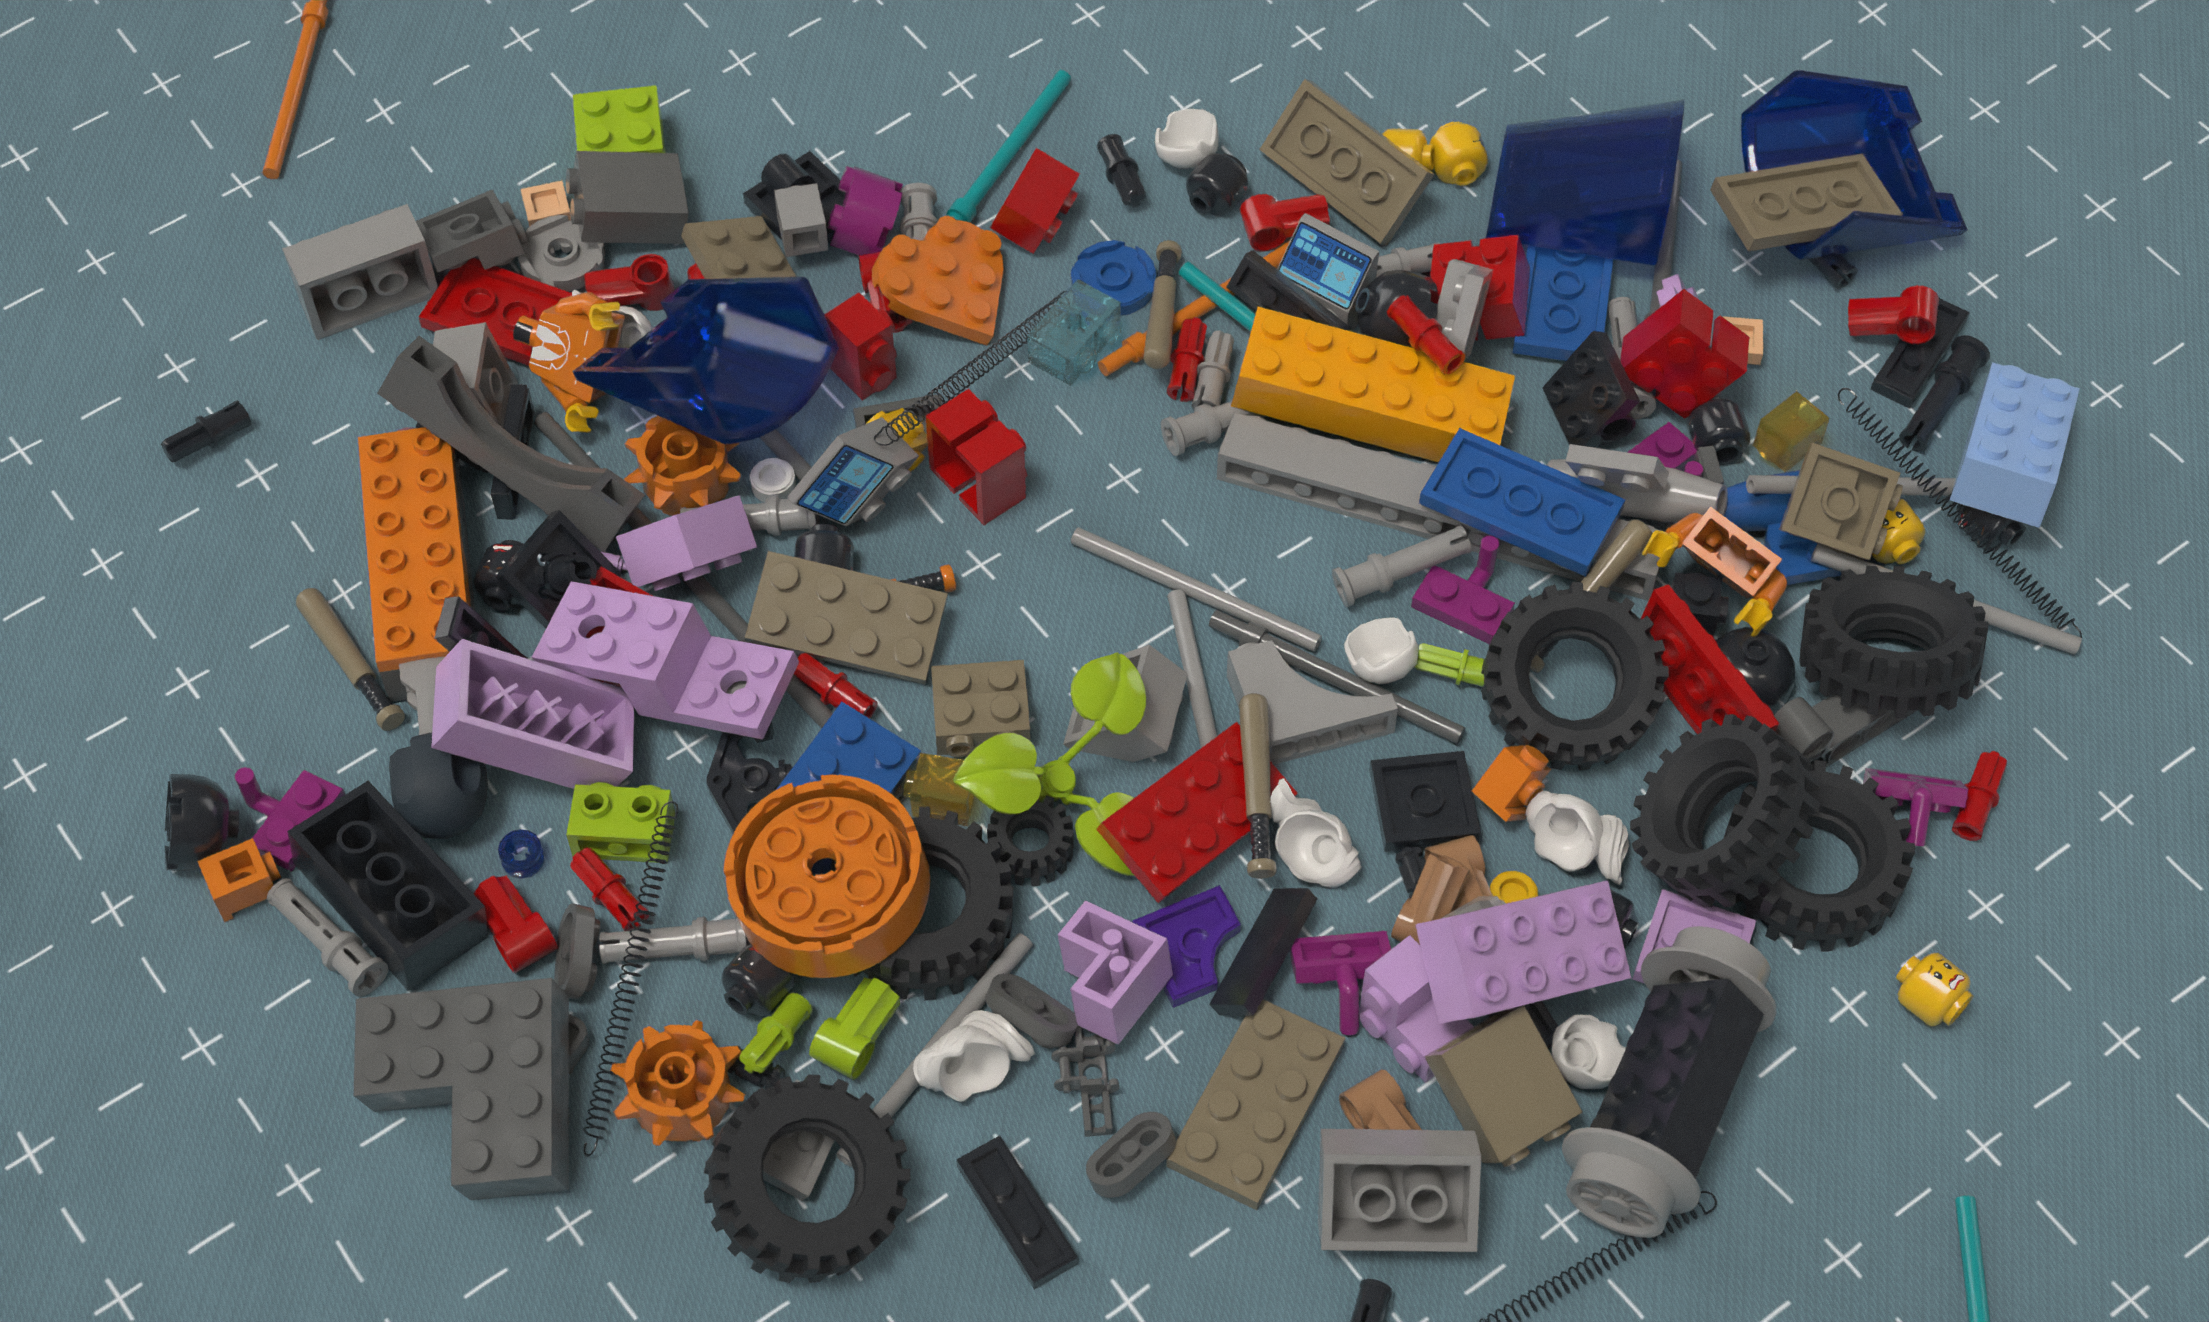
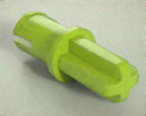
(1450, 664)
(775, 1033)

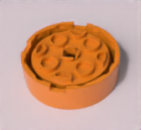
(838, 918)

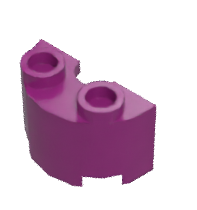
(866, 213)

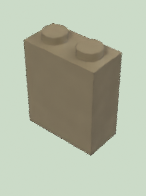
(1504, 1086)

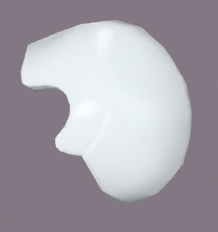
(1187, 138)
(1381, 650)
(1587, 1051)

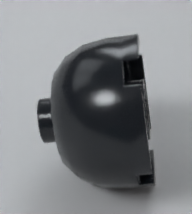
(1382, 292)
(1763, 662)
(196, 821)

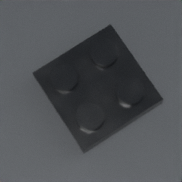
(1423, 800)

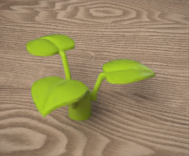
(1004, 769)

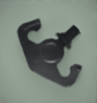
(741, 781)

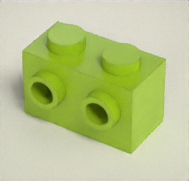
(619, 821)

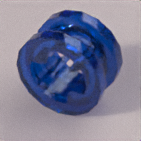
(510, 844)

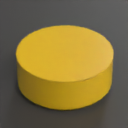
(1513, 886)

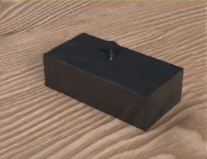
(388, 884)

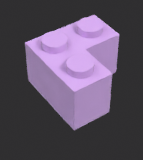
(687, 544)
(1117, 969)
(1401, 1008)

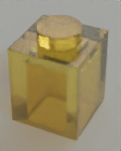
(1788, 431)
(934, 787)

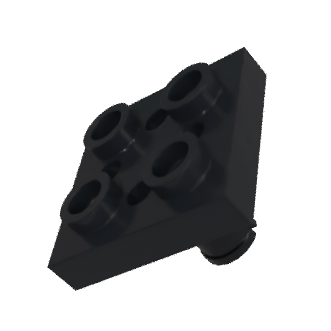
(567, 558)

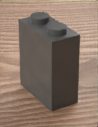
(627, 197)

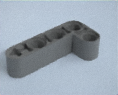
(1830, 729)

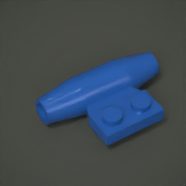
(1766, 513)

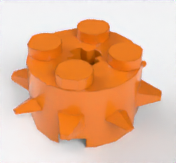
(680, 466)
(657, 1098)

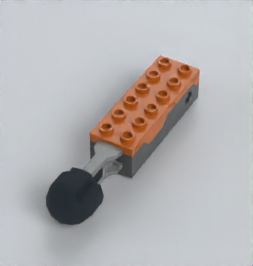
(414, 563)

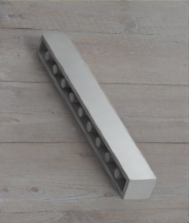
(1374, 490)

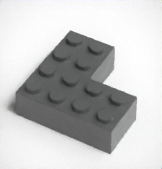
(493, 1057)

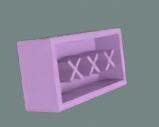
(531, 718)
(1522, 952)

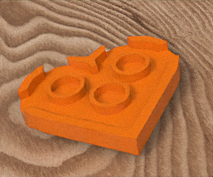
(945, 278)

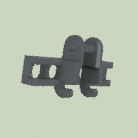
(1084, 1048)

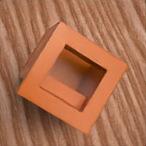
(1513, 781)
(239, 877)

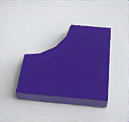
(1195, 935)

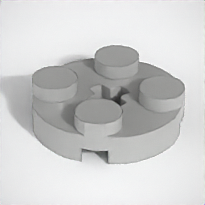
(566, 272)

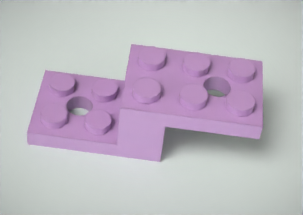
(666, 659)

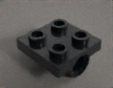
(785, 172)
(1592, 394)

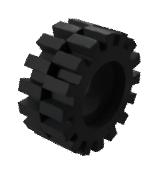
(1043, 861)

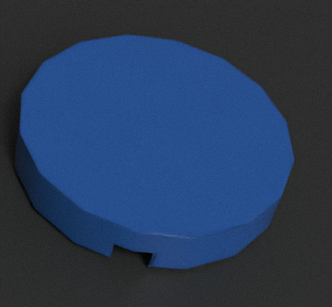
(1117, 272)

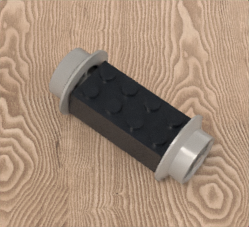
(1671, 1082)

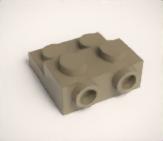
(1841, 502)
(978, 703)

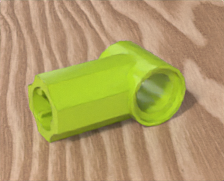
(850, 1038)

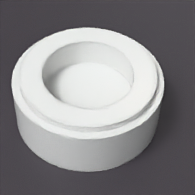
(772, 478)

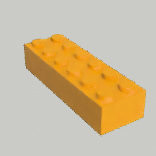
(1366, 387)

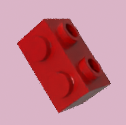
(1035, 201)
(865, 346)

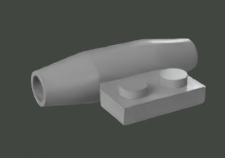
(1644, 482)

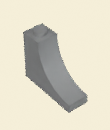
(1301, 714)

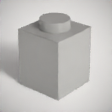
(801, 220)

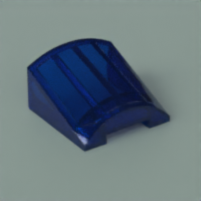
(1840, 116)
(1590, 182)
(725, 359)

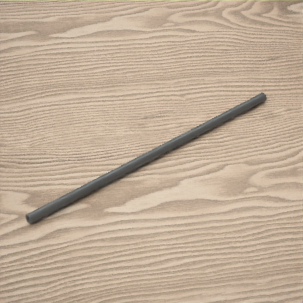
(699, 586)

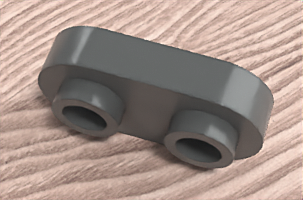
(575, 944)
(1031, 1010)
(1127, 1157)

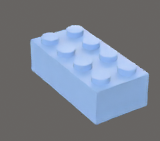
(2015, 444)

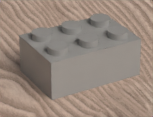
(361, 271)
(1399, 1190)

